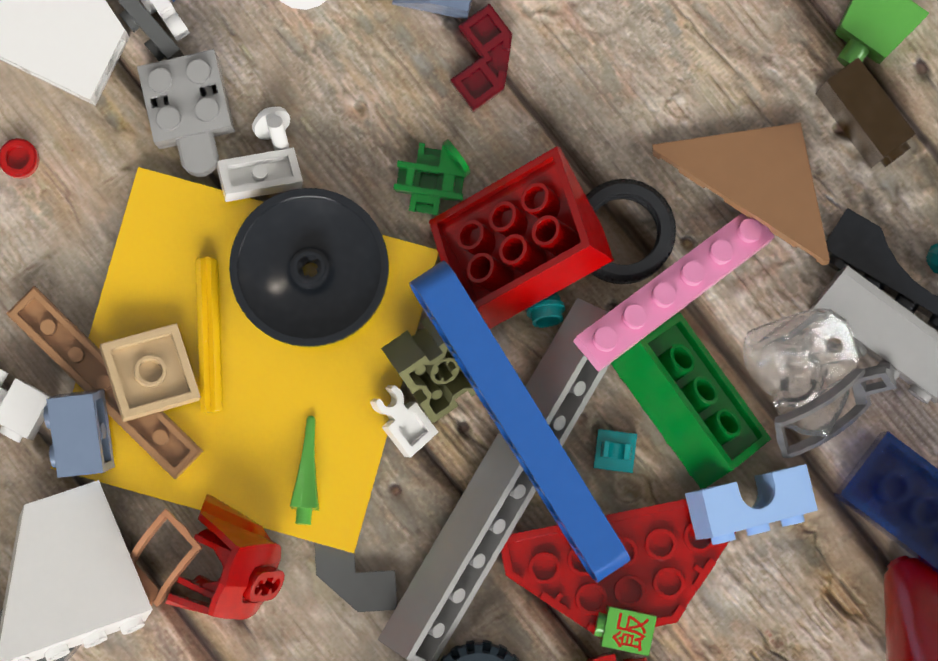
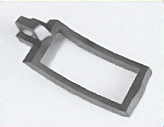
(855, 379)

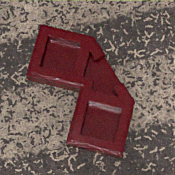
(488, 74)

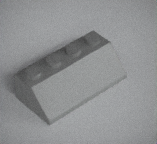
(885, 331)

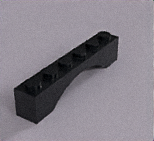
(864, 249)

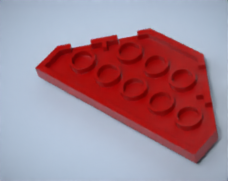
(658, 580)

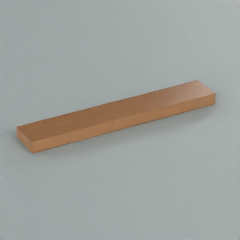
(85, 365)

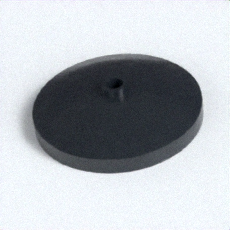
(301, 230)

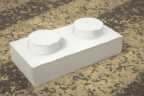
(259, 174)

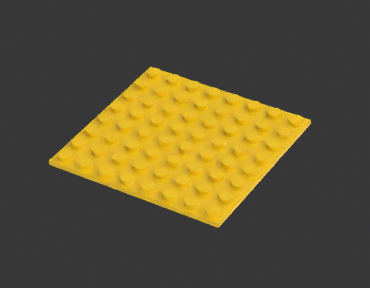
(267, 385)

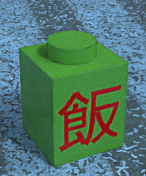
(625, 630)

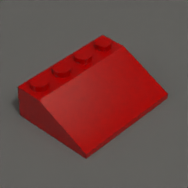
(522, 238)

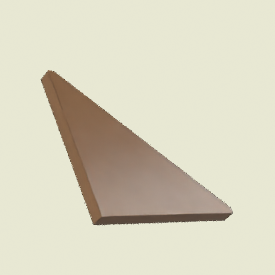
(761, 176)

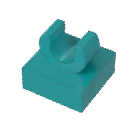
(615, 451)

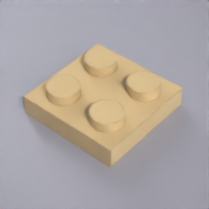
(149, 372)

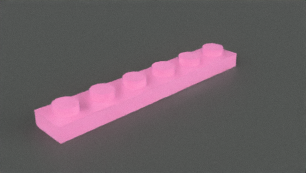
(672, 290)

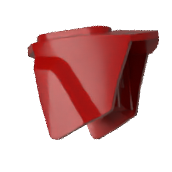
(247, 560)

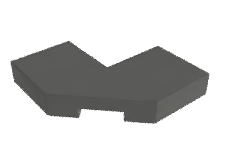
(360, 590)

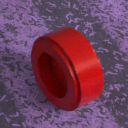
(19, 158)

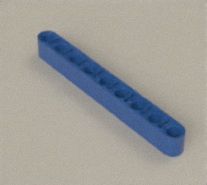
(519, 421)

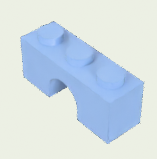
(781, 496)

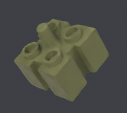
(428, 370)

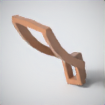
(153, 593)

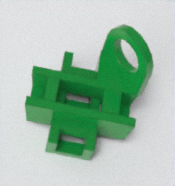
(428, 187)

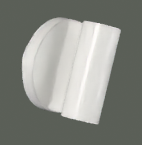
(272, 125)

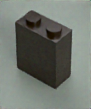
(866, 114)

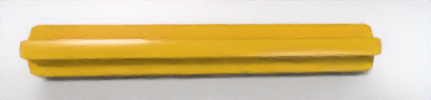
(208, 334)

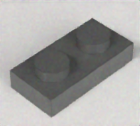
(159, 42)

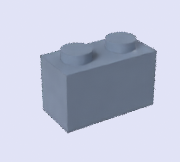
(79, 433)

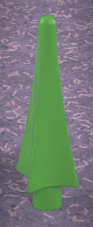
(305, 490)

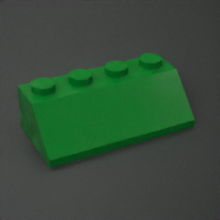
(691, 401)

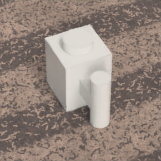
(21, 409)

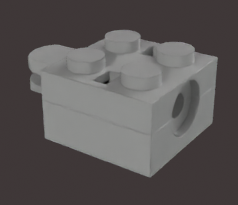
(185, 108)

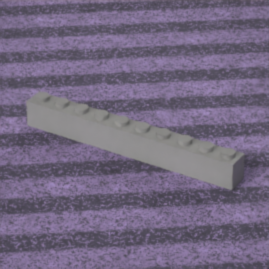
(491, 503)

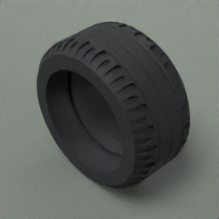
(665, 225)

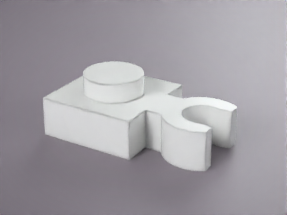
(168, 15)
(407, 425)

